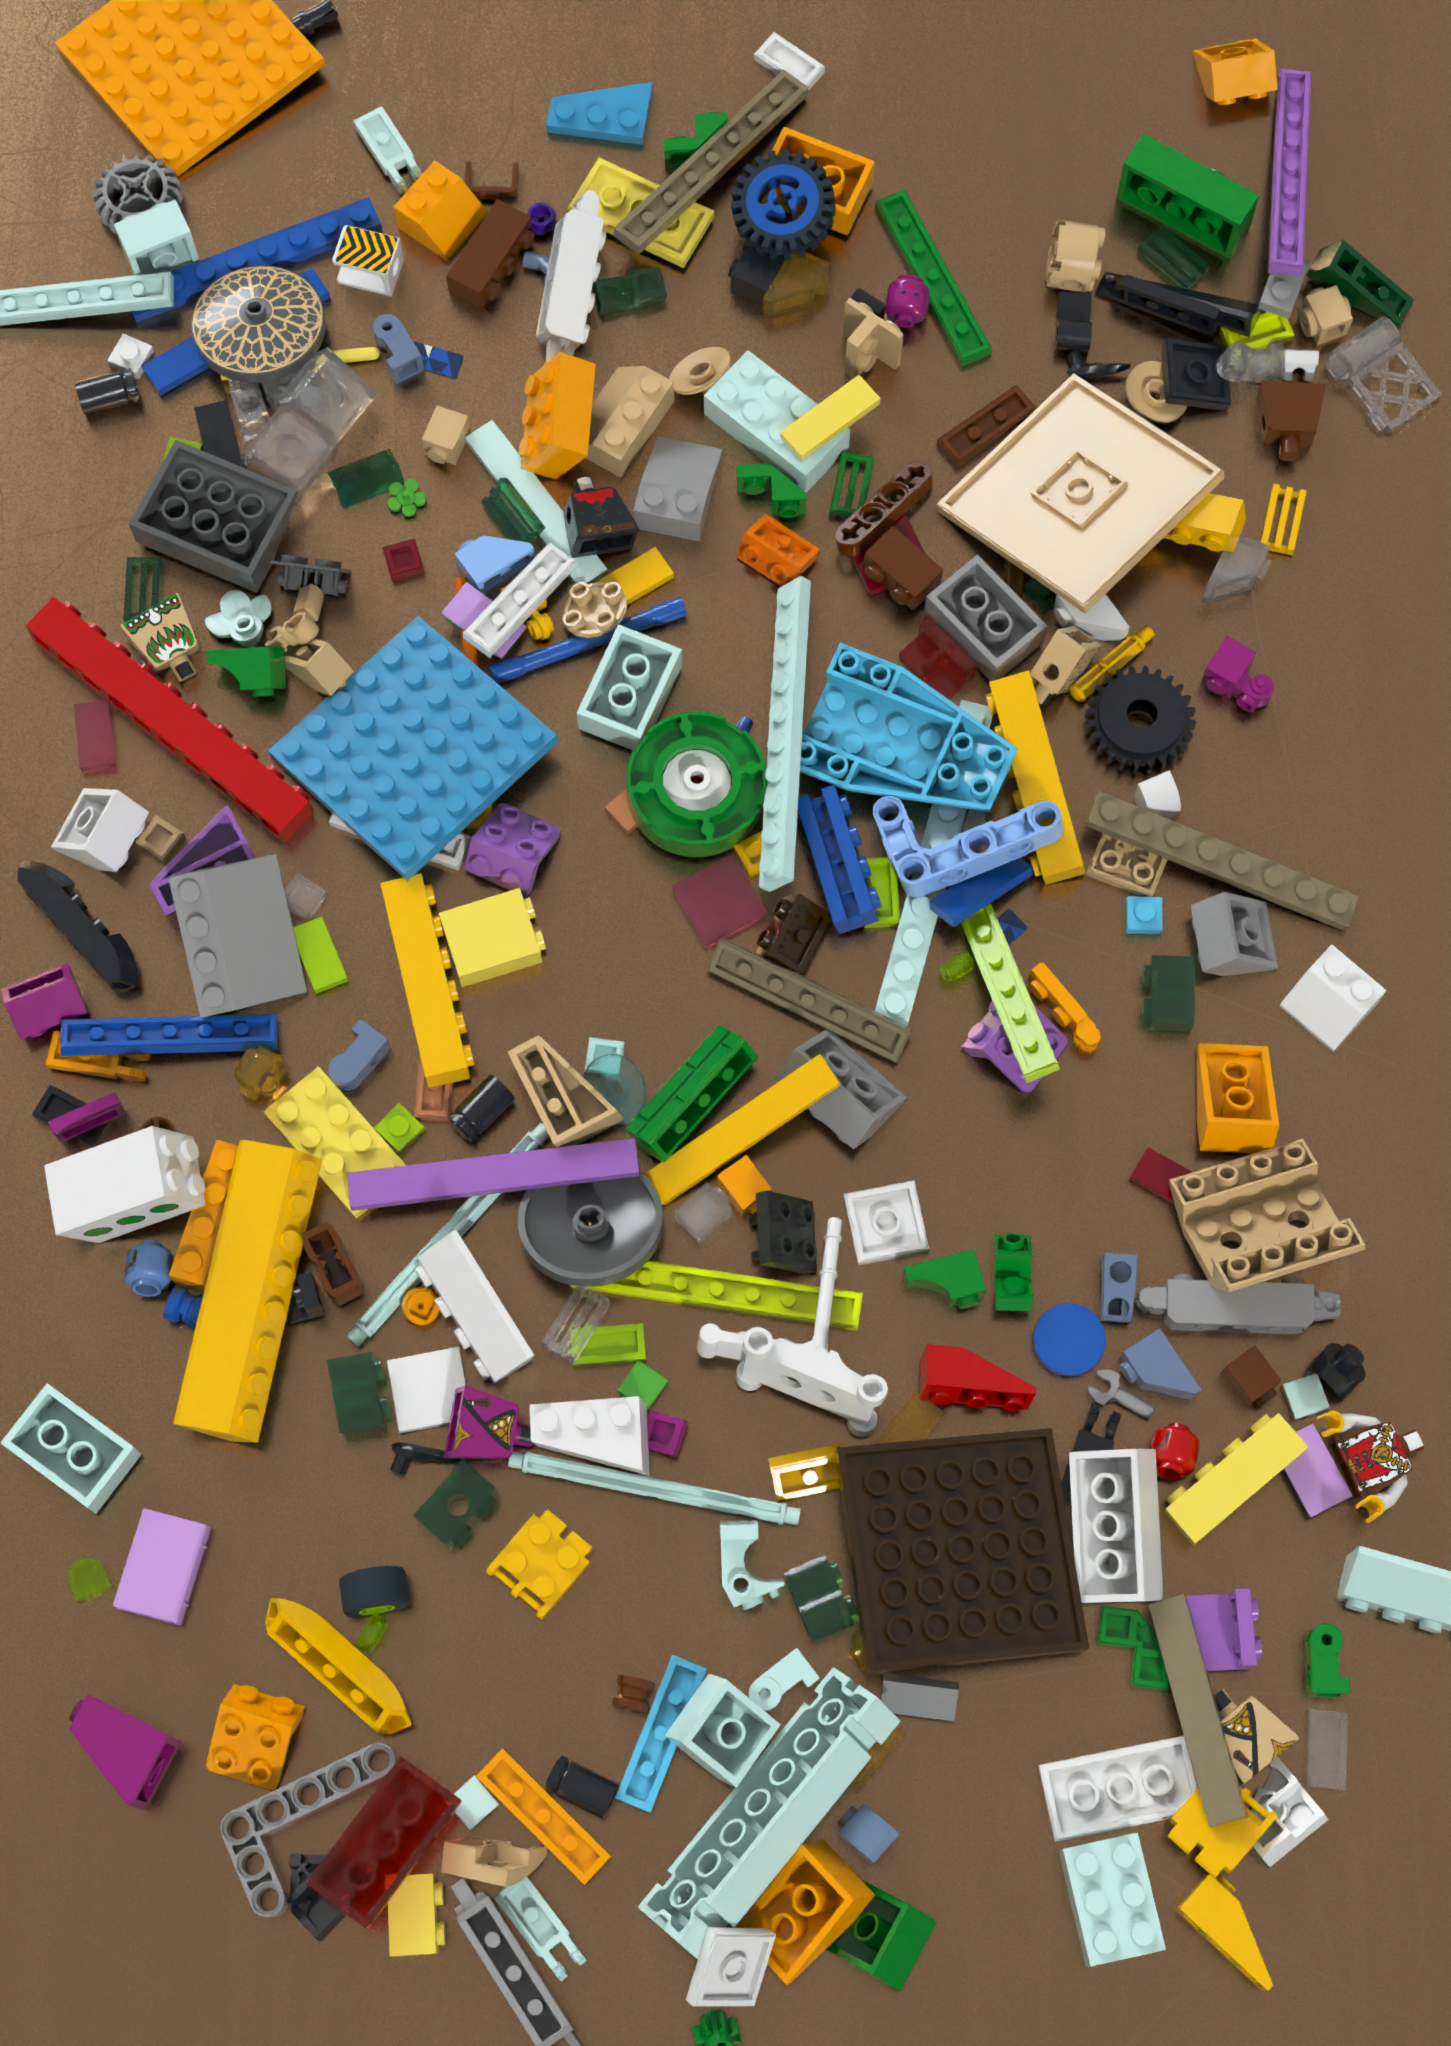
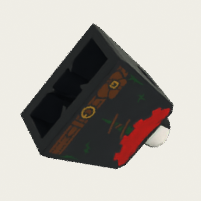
(597, 520)

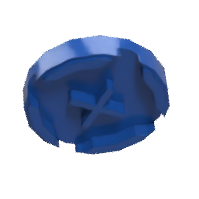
(1069, 1340)

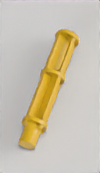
(1110, 663)

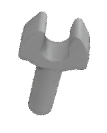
(1118, 1395)

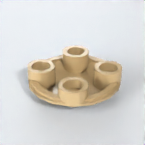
(594, 608)

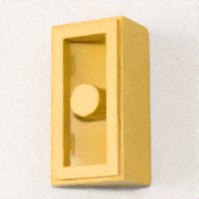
(804, 1472)

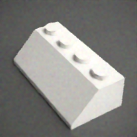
(474, 1308)
(1116, 1525)

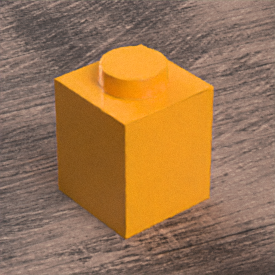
(741, 1184)

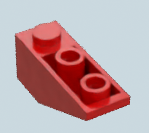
(963, 1377)

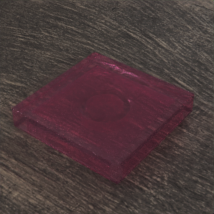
(719, 900)

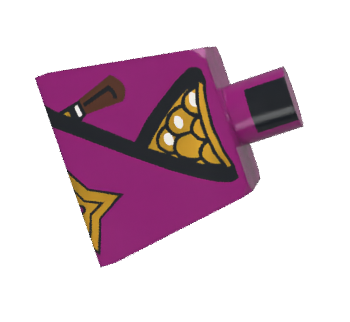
(484, 1426)

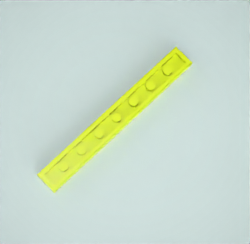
(735, 1293)

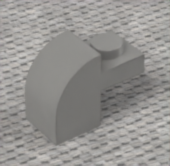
(1282, 292)

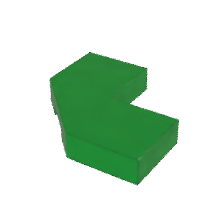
(1131, 1630)

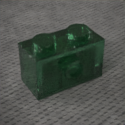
(358, 1391)

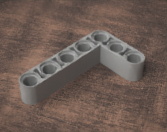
(294, 1812)

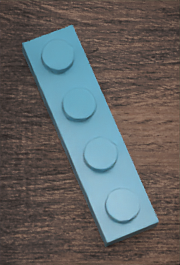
(653, 1750)

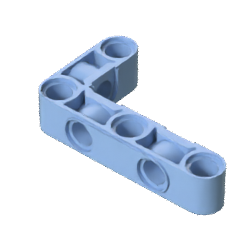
(955, 859)

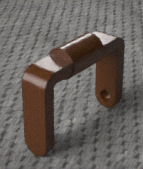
(493, 192)

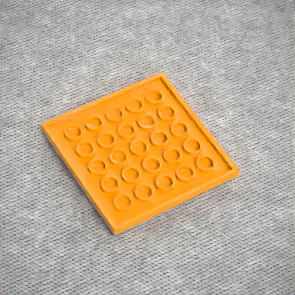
(189, 68)

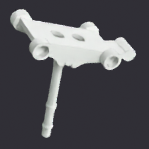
(806, 1368)

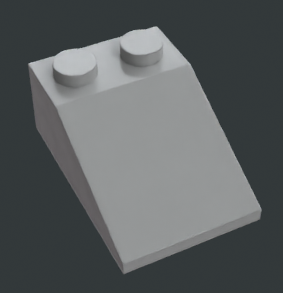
(677, 488)

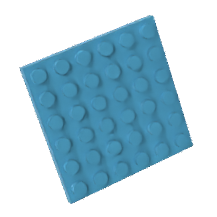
(413, 747)

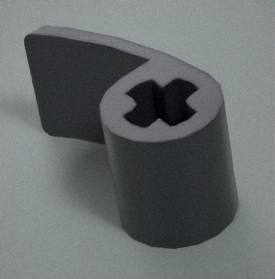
(1073, 321)

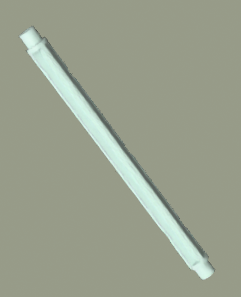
(408, 1278)
(654, 1487)

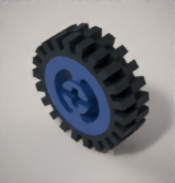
(755, 219)

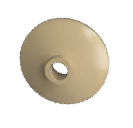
(700, 370)
(1147, 380)

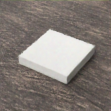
(886, 1222)
(425, 1388)
(730, 1966)

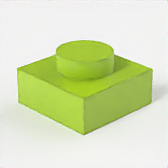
(399, 1128)

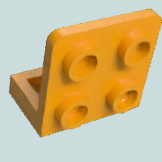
(253, 1736)

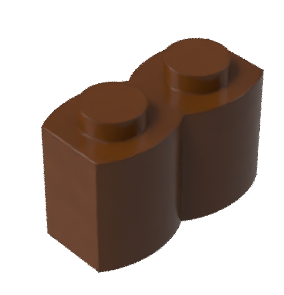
(333, 1266)

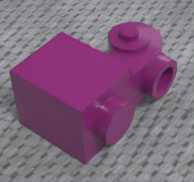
(1229, 676)

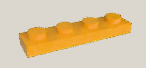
(543, 1816)

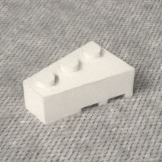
(595, 1430)

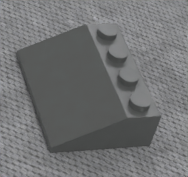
(214, 515)

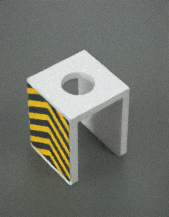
(368, 260)

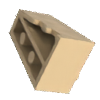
(561, 1096)

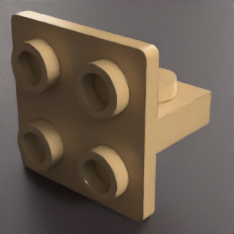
(869, 339)

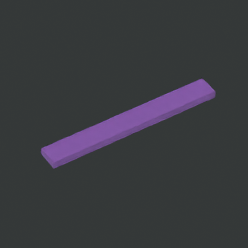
(1290, 172)
(492, 1174)

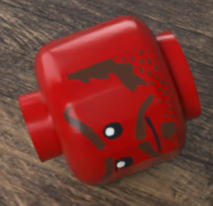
(1175, 1451)

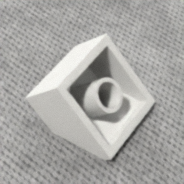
(101, 829)
(1332, 998)

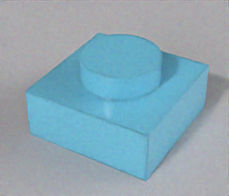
(1143, 915)

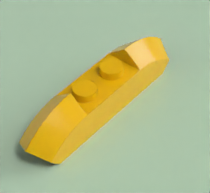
(337, 1665)

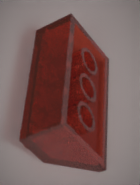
(383, 1843)

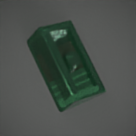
(365, 478)

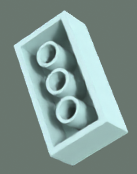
(754, 408)

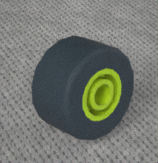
(374, 1591)

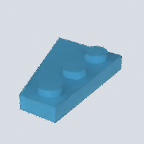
(603, 114)

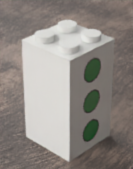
(125, 1185)

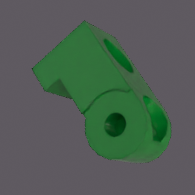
(1323, 1663)

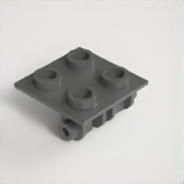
(294, 571)

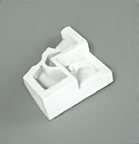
(1296, 1811)

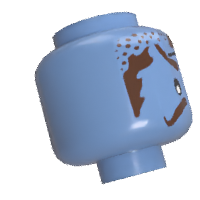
(148, 1268)

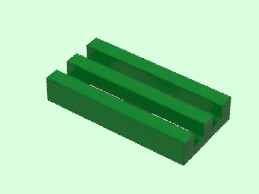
(847, 511)

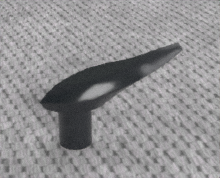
(1092, 370)
(405, 1451)

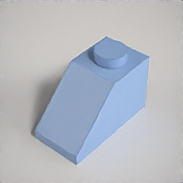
(492, 561)

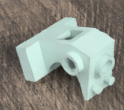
(735, 1540)

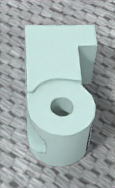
(780, 1679)

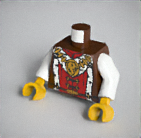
(1371, 1458)

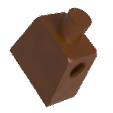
(1289, 415)

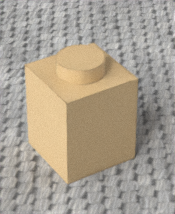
(445, 435)

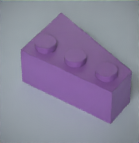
(215, 845)

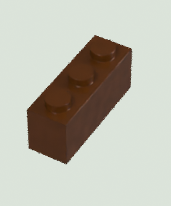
(490, 255)

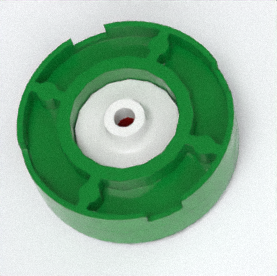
(696, 784)

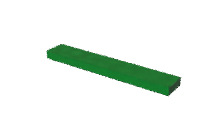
(927, 263)

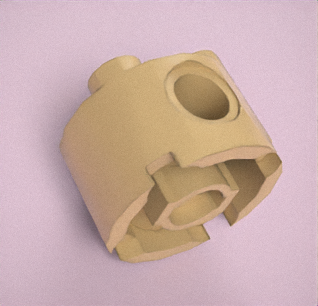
(1073, 256)

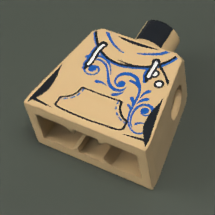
(1071, 653)

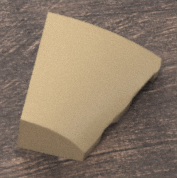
(490, 1860)

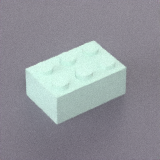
(629, 687)
(71, 1448)
(1112, 1900)

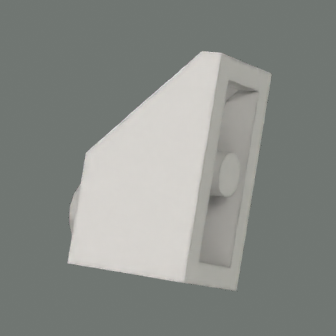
(1100, 622)

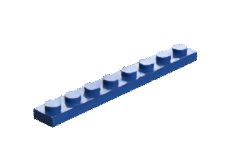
(275, 249)

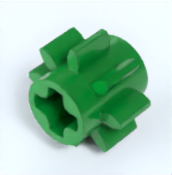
(716, 2030)

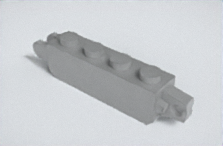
(1255, 1309)
(511, 1967)

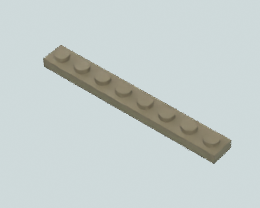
(710, 162)
(1221, 861)

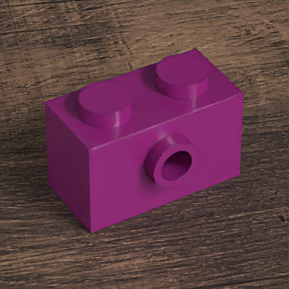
(44, 1001)

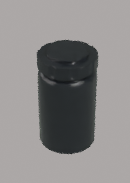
(107, 391)
(480, 1108)
(581, 1787)

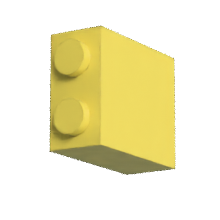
(492, 937)

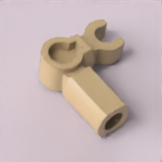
(301, 627)

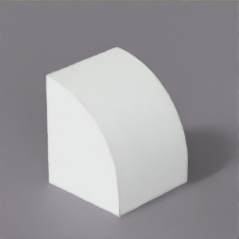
(1159, 795)

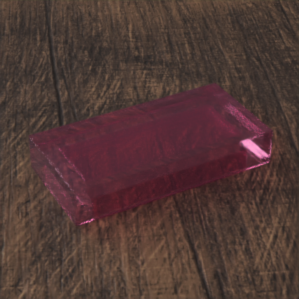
(95, 735)

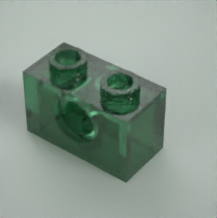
(461, 1483)

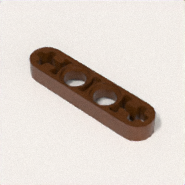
(878, 505)

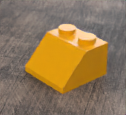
(1236, 70)
(439, 211)

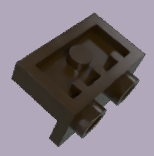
(793, 932)

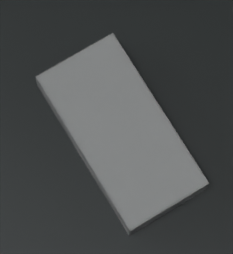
(920, 1696)

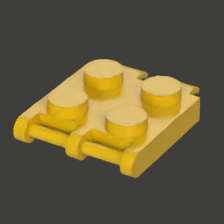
(542, 1561)
(1221, 1845)

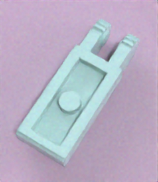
(387, 146)
(537, 1923)

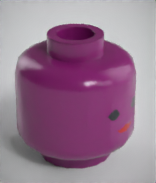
(907, 300)

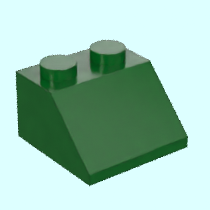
(885, 1939)

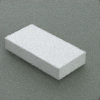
(780, 55)

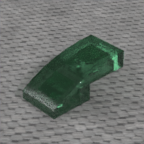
(634, 291)

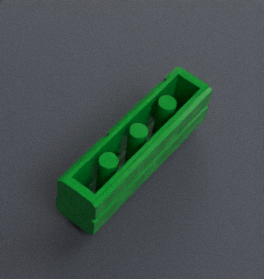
(691, 1093)

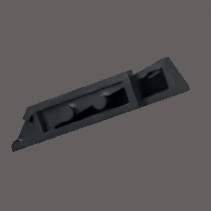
(1181, 305)

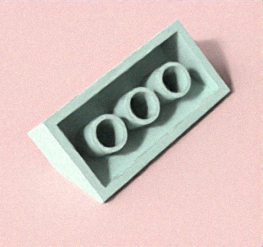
(1397, 1588)

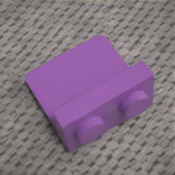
(510, 848)
(990, 1041)
(1227, 1629)

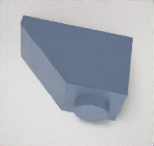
(1158, 1368)
(866, 1833)

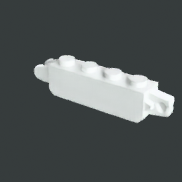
(571, 277)

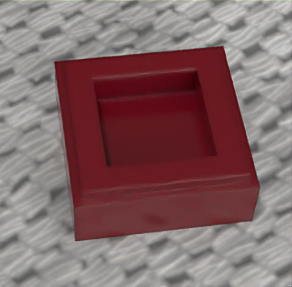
(403, 560)

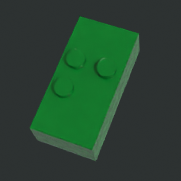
(1187, 196)

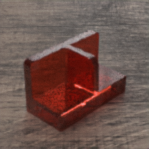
(938, 660)

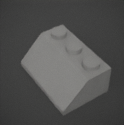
(861, 1101)

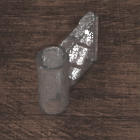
(1369, 351)

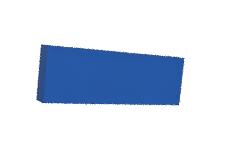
(978, 891)

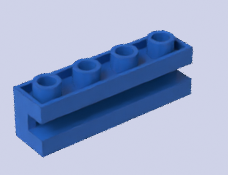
(838, 861)

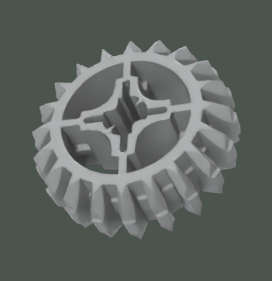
(137, 184)

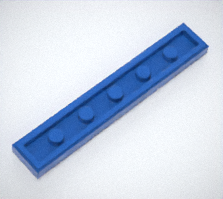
(183, 360)
(168, 1034)

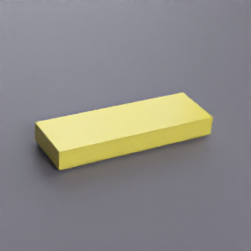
(830, 417)

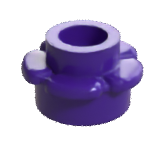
(545, 212)

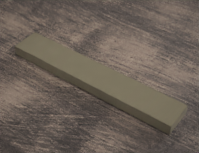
(809, 999)
(1197, 1711)

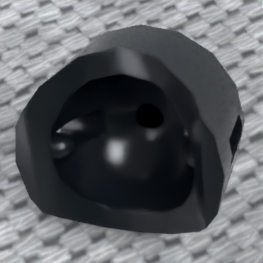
(1340, 1368)

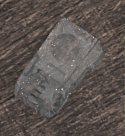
(1251, 365)
(248, 407)

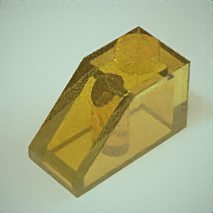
(797, 285)

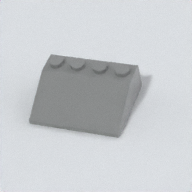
(238, 935)

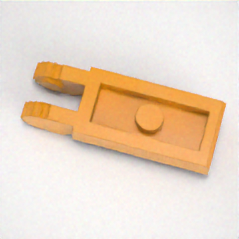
(1065, 1007)
(95, 1065)

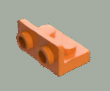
(776, 551)

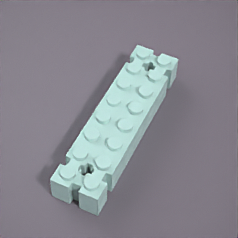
(770, 1812)

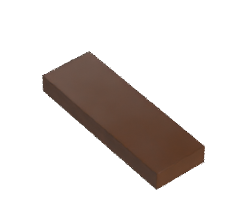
(986, 426)

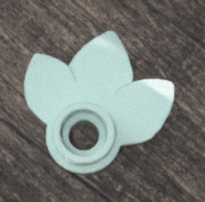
(240, 617)

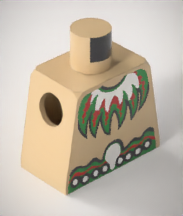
(164, 637)

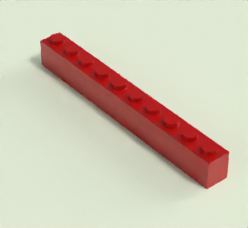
(170, 719)

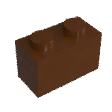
(902, 569)

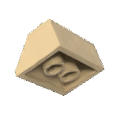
(627, 416)

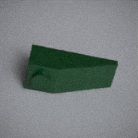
(1360, 282)

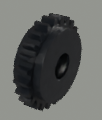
(1137, 744)

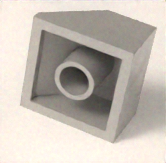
(1233, 935)

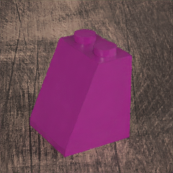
(123, 1748)

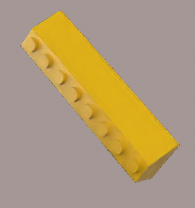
(248, 1292)

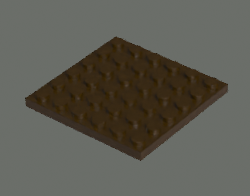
(960, 1550)

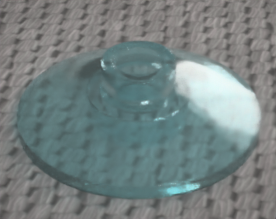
(605, 1074)

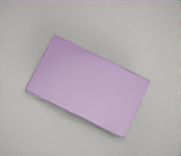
(467, 607)
(1316, 1475)

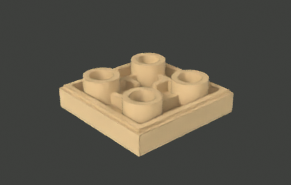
(1126, 866)

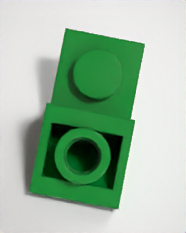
(681, 148)
(786, 497)
(1013, 1272)

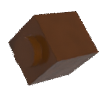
(1252, 1378)

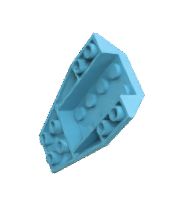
(900, 738)

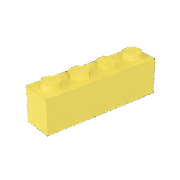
(1235, 1478)

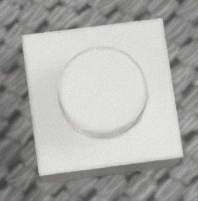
(130, 354)

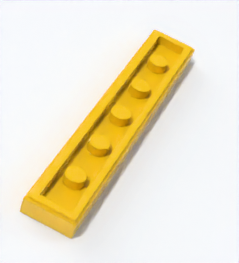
(743, 1128)

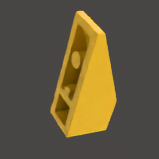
(1223, 1923)

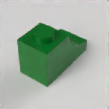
(255, 668)
(952, 1276)

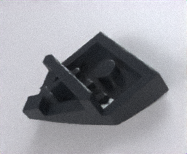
(307, 1907)

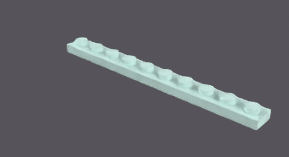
(785, 735)
(917, 919)

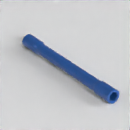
(519, 665)

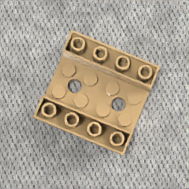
(1253, 1204)

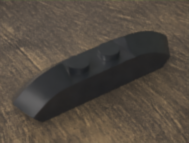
(105, 954)

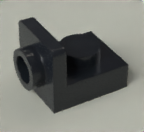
(305, 1299)

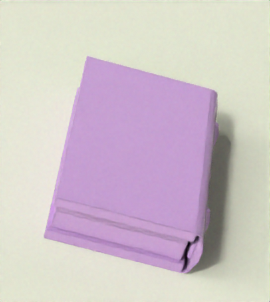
(162, 1567)

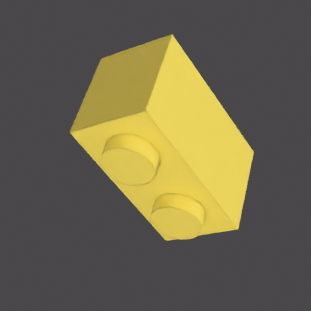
(414, 1917)

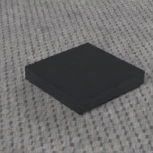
(1192, 374)

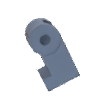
(394, 340)
(359, 1059)
(1118, 1287)

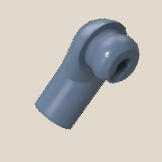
(536, 262)

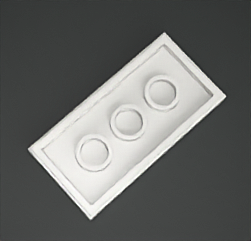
(1117, 1788)

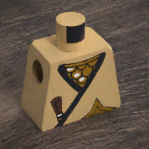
(1252, 1734)

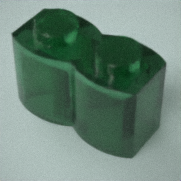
(1170, 993)
(820, 1599)

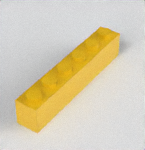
(1034, 771)
(425, 980)

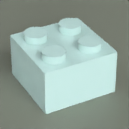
(156, 240)
(722, 1730)

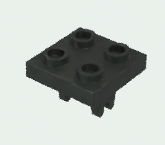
(785, 1232)

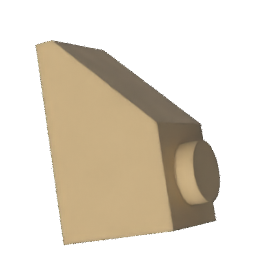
(318, 666)

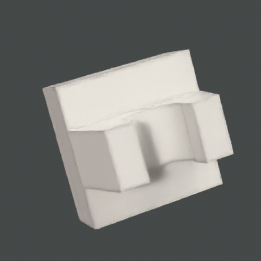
(1300, 358)

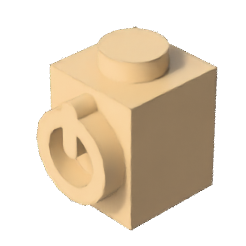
(1325, 315)

